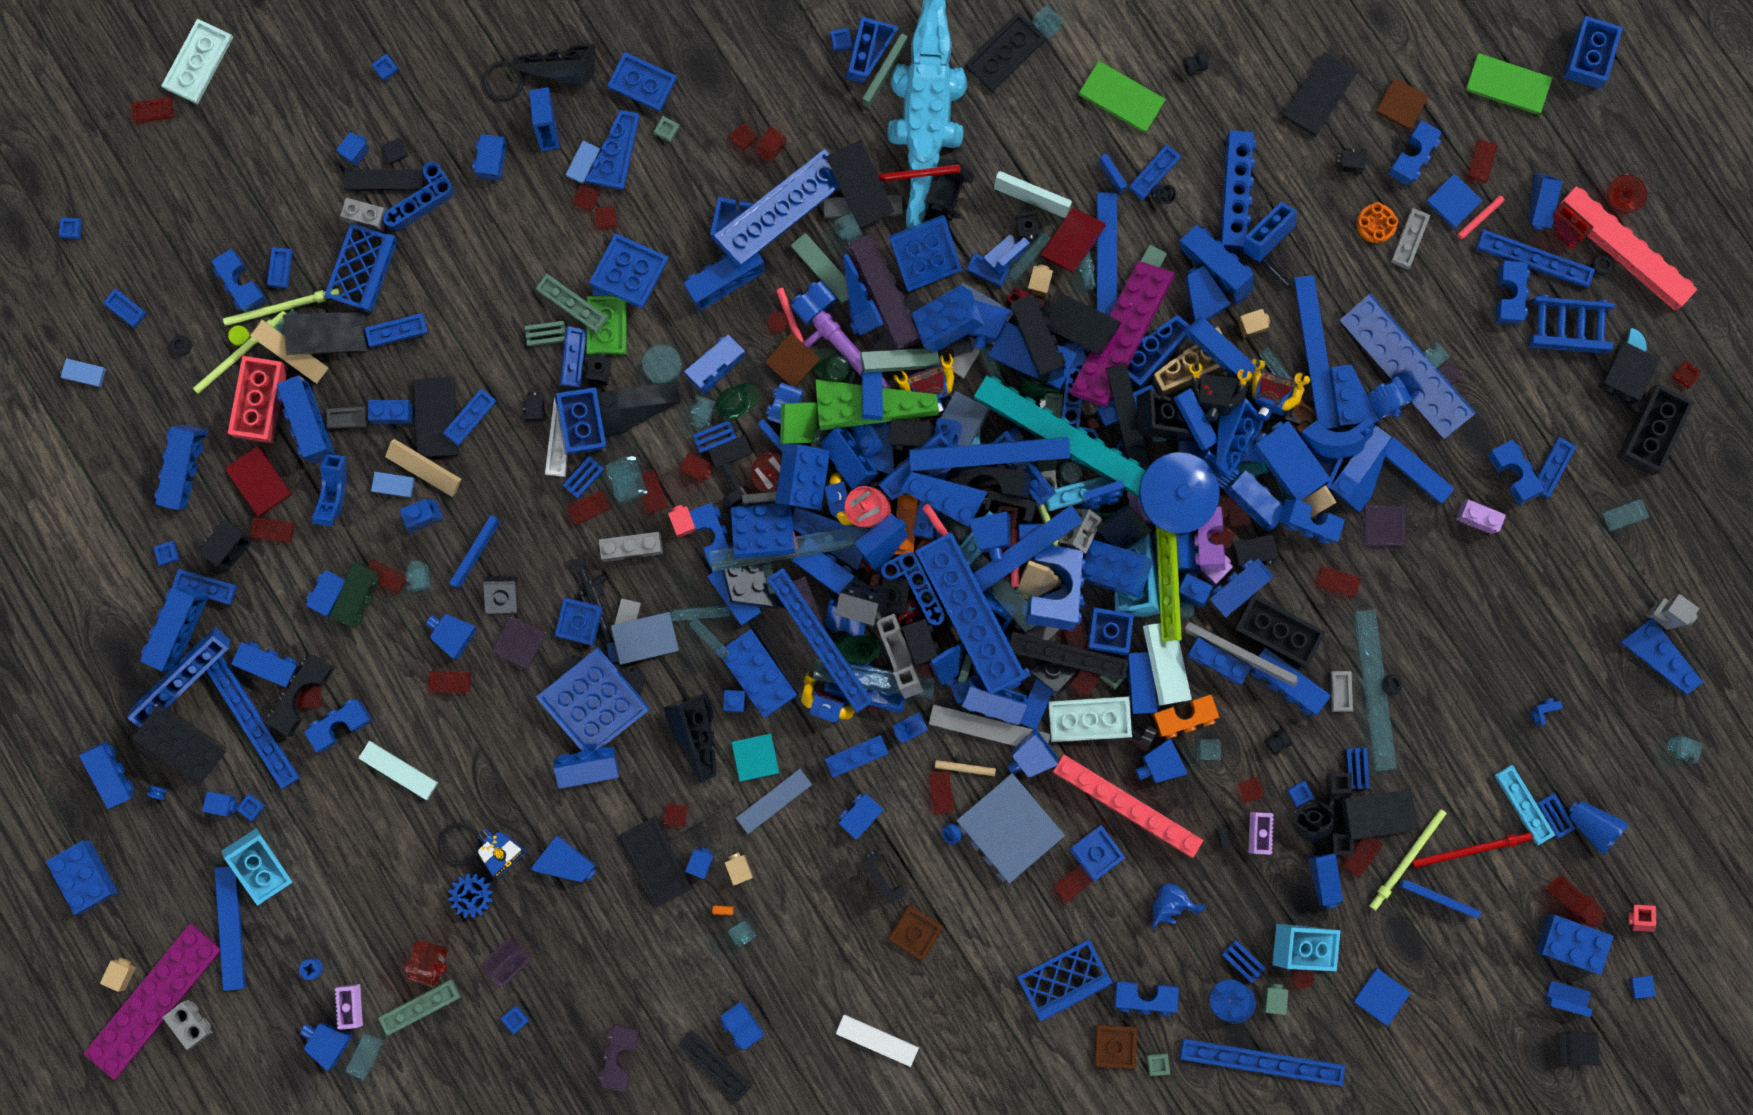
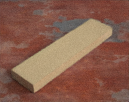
(275, 342)
(423, 467)

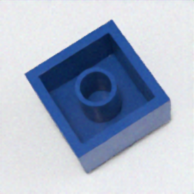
(1109, 632)

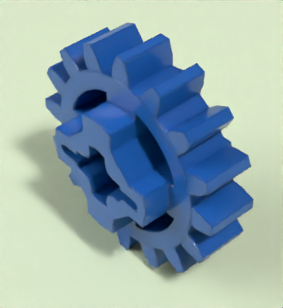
(471, 904)

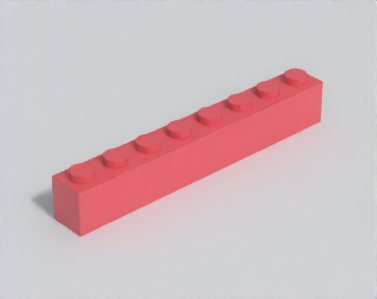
(1631, 252)
(1127, 806)

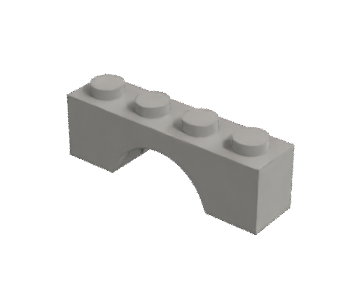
(900, 656)

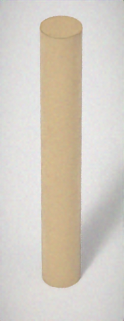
(965, 768)

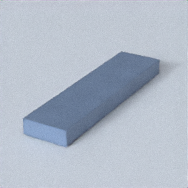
(773, 801)

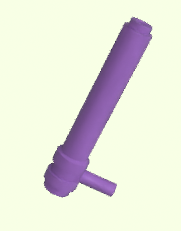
(832, 332)

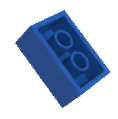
(1592, 52)
(947, 318)
(580, 421)
(802, 476)
(1116, 569)
(82, 877)
(1574, 944)

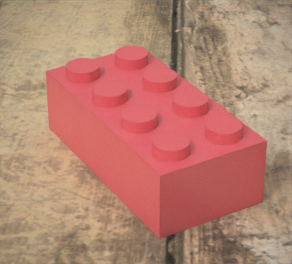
(256, 401)

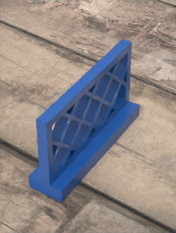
(377, 273)
(1072, 997)

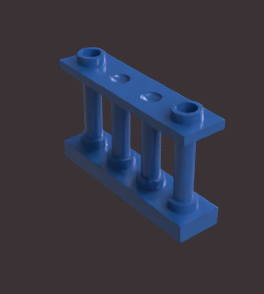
(1580, 342)

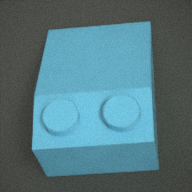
(256, 866)
(1306, 948)

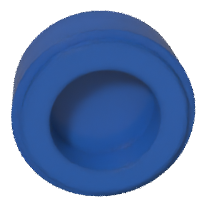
(951, 834)

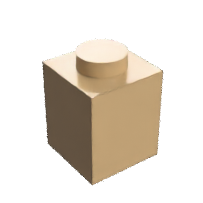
(1040, 280)
(1253, 323)
(738, 868)
(118, 974)

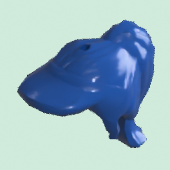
(1172, 901)

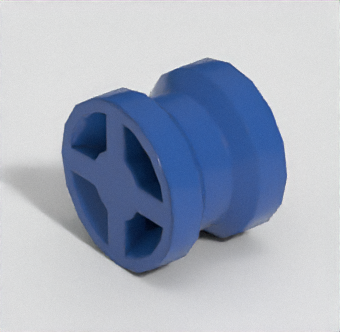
(315, 969)

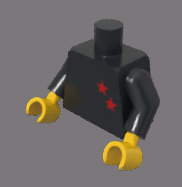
(1218, 393)

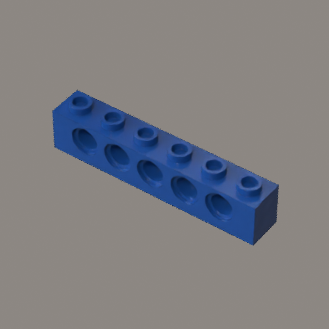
(1237, 141)
(923, 526)
(182, 674)

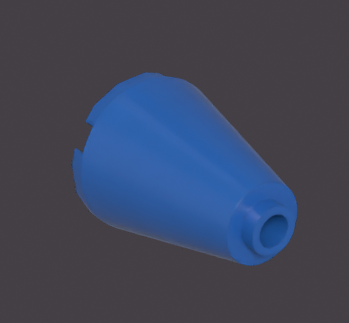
(1598, 826)

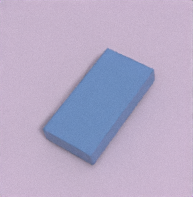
(582, 162)
(83, 373)
(393, 484)

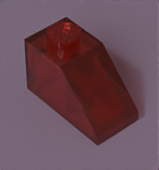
(1570, 225)

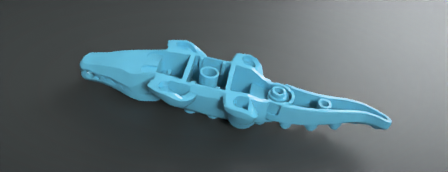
(927, 94)

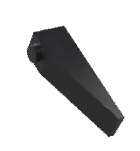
(631, 406)
(691, 727)

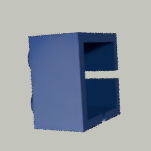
(726, 212)

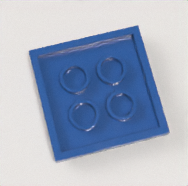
(925, 253)
(629, 271)
(762, 530)

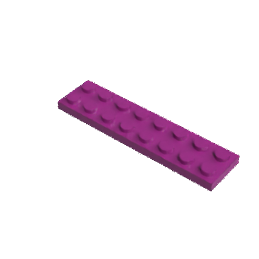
(1135, 312)
(151, 1001)

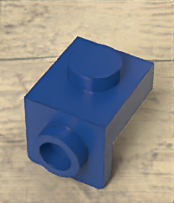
(1547, 705)
(909, 728)

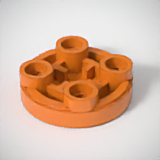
(1376, 223)

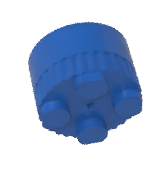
(1389, 398)
(1232, 1001)

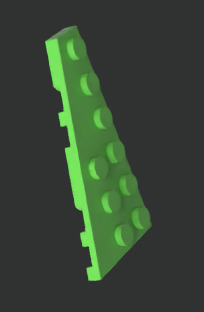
(842, 405)

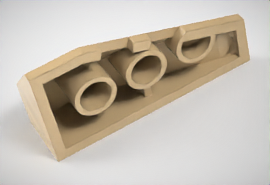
(1037, 580)

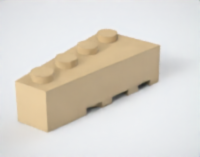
(1177, 374)

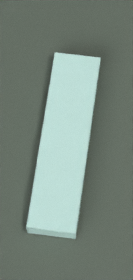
(398, 770)

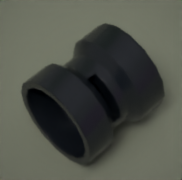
(1195, 63)
(1167, 195)
(1277, 742)

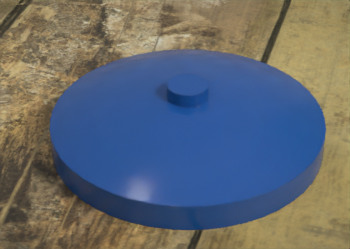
(1179, 492)

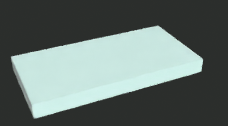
(197, 61)
(1032, 194)
(1167, 667)
(1090, 719)

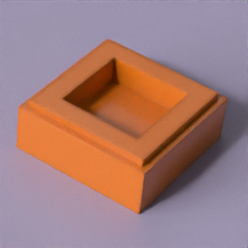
(723, 910)

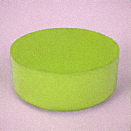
(239, 335)

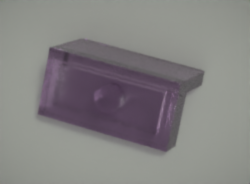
(505, 962)

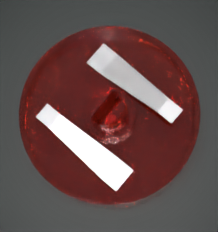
(766, 472)
(426, 963)

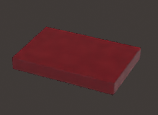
(1073, 240)
(258, 481)

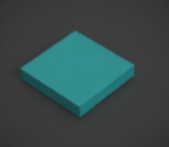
(755, 757)

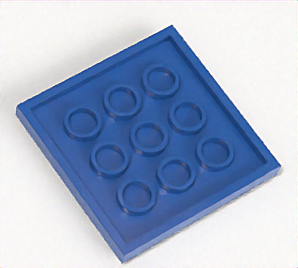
(592, 702)

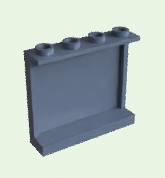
(1009, 829)

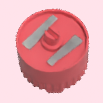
(867, 506)

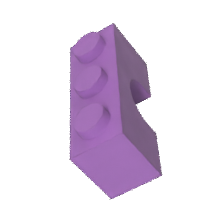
(1210, 556)

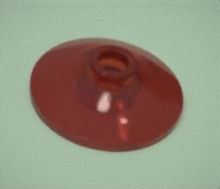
(1632, 187)

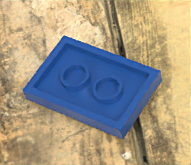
(642, 82)

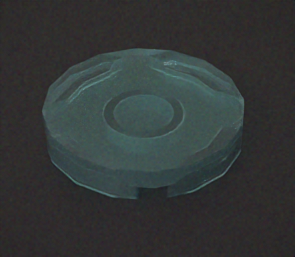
(661, 364)

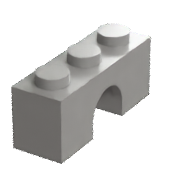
(633, 545)
(1673, 613)

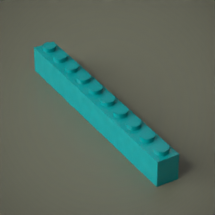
(1045, 426)

